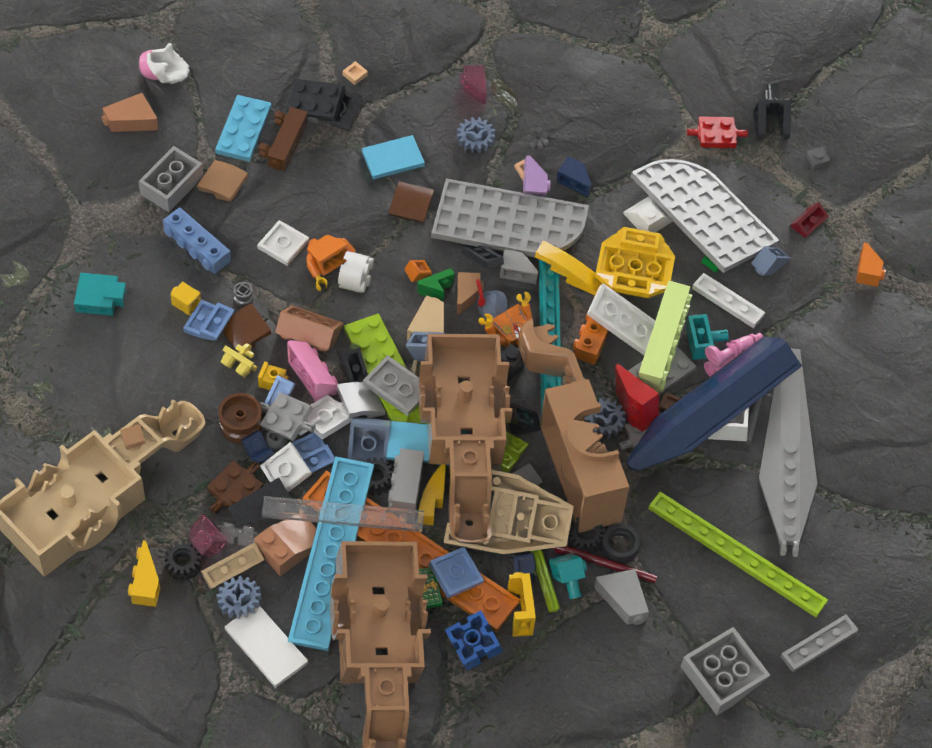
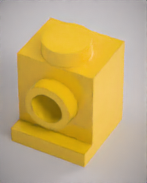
(268, 375)

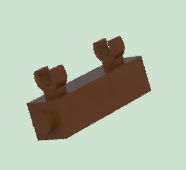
(287, 139)

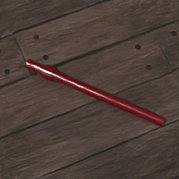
(605, 562)

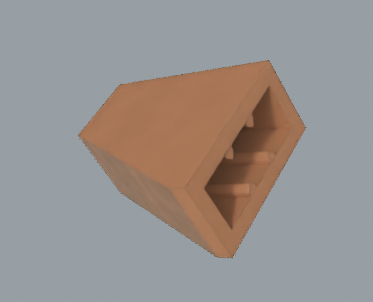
(130, 115)

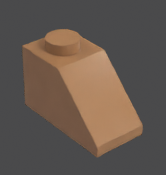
(467, 290)

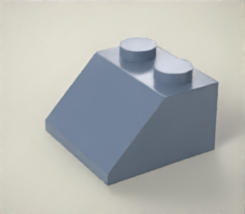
(368, 439)

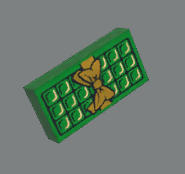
(431, 589)

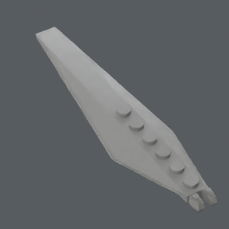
(788, 461)

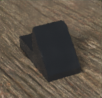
(523, 420)

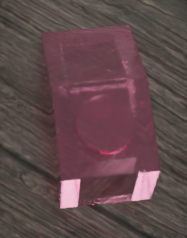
(474, 82)
(206, 536)

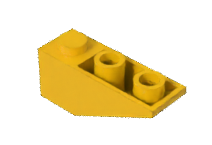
(146, 583)

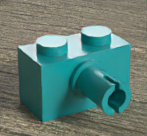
(701, 336)
(568, 570)

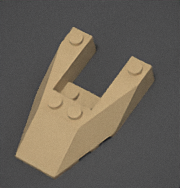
(522, 518)

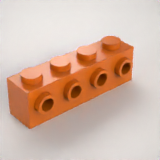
(591, 341)

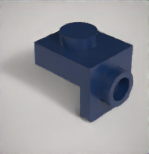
(526, 564)

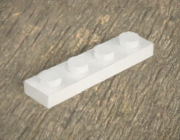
(728, 300)

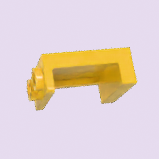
(523, 621)

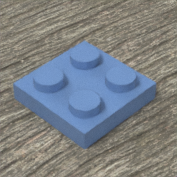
(455, 572)

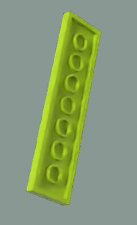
(375, 345)

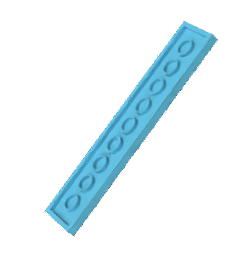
(311, 621)

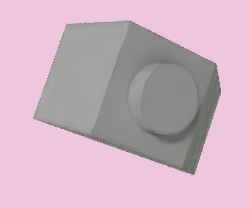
(518, 267)

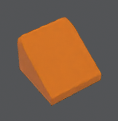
(417, 270)

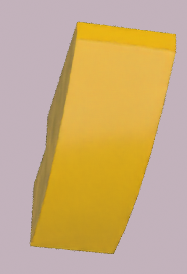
(433, 495)

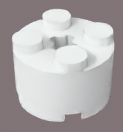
(355, 272)

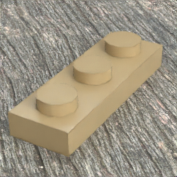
(232, 565)

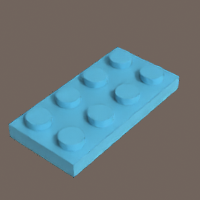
(243, 128)

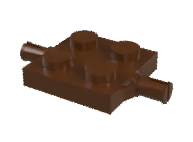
(233, 485)

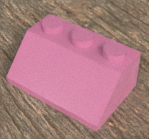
(311, 370)

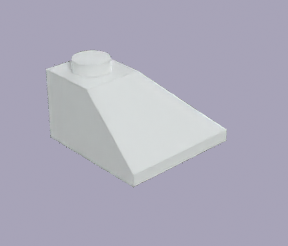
(647, 216)

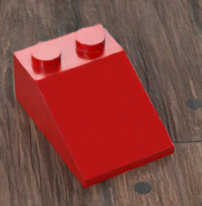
(637, 399)

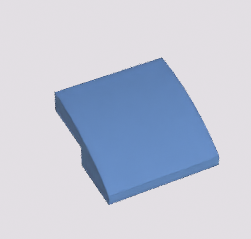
(208, 320)
(314, 452)

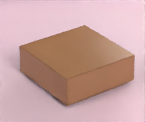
(132, 436)

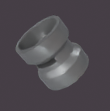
(243, 294)

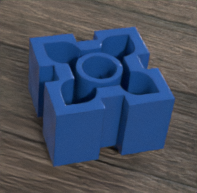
(462, 637)

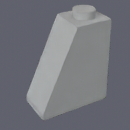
(624, 595)

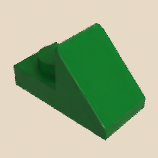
(433, 284)

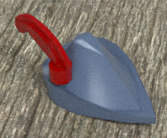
(490, 302)

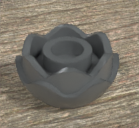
(275, 445)

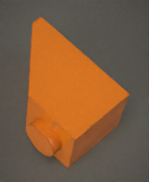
(869, 267)

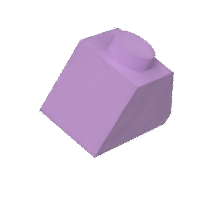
(534, 178)

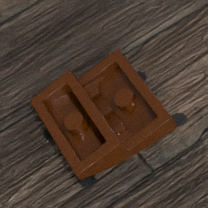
(411, 202)
(246, 327)

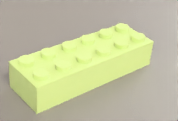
(665, 336)

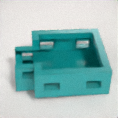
(99, 294)

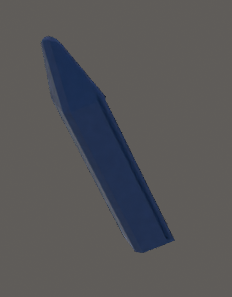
(715, 402)

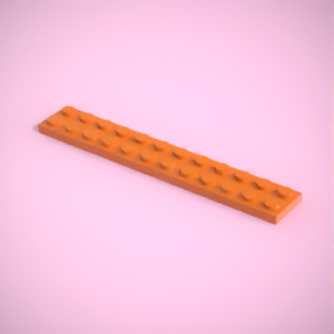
(488, 597)

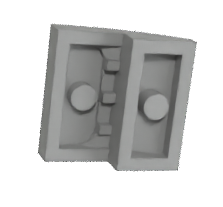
(360, 400)

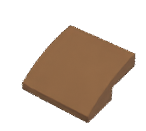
(222, 180)

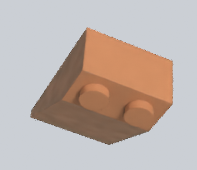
(286, 544)

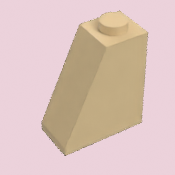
(428, 318)

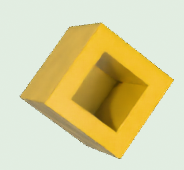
(185, 298)

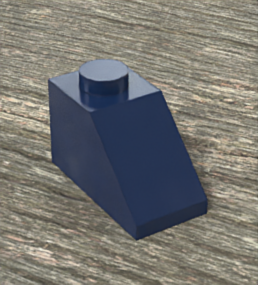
(574, 176)

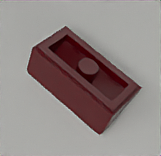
(809, 219)

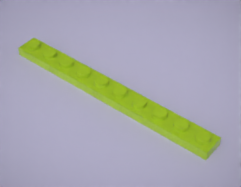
(738, 554)

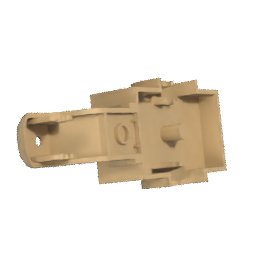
(83, 503)

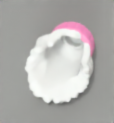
(163, 65)

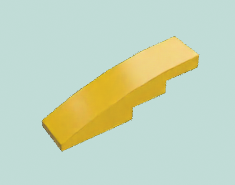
(568, 266)

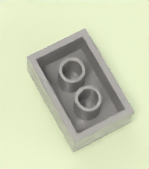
(171, 179)
(406, 479)

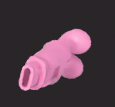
(719, 359)

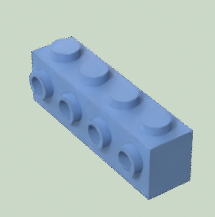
(196, 240)

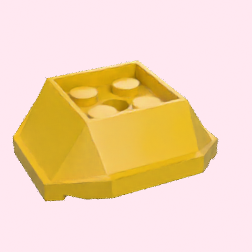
(638, 250)

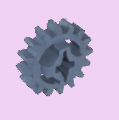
(475, 135)
(608, 415)
(237, 598)

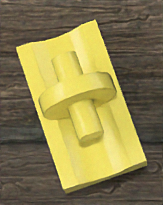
(245, 364)

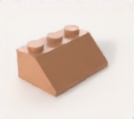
(308, 327)

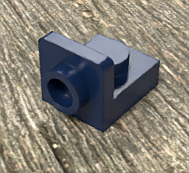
(257, 447)

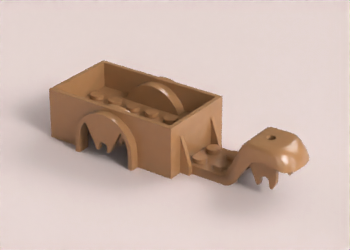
(474, 405)
(587, 472)
(380, 621)

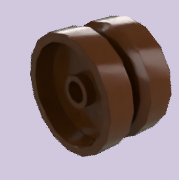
(239, 416)

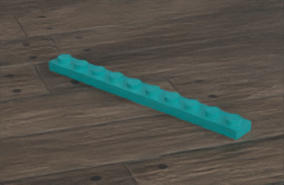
(549, 314)

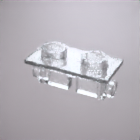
(244, 535)

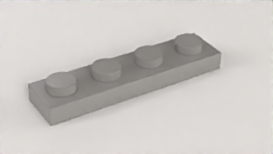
(819, 643)

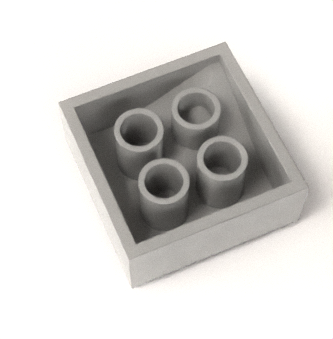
(724, 670)

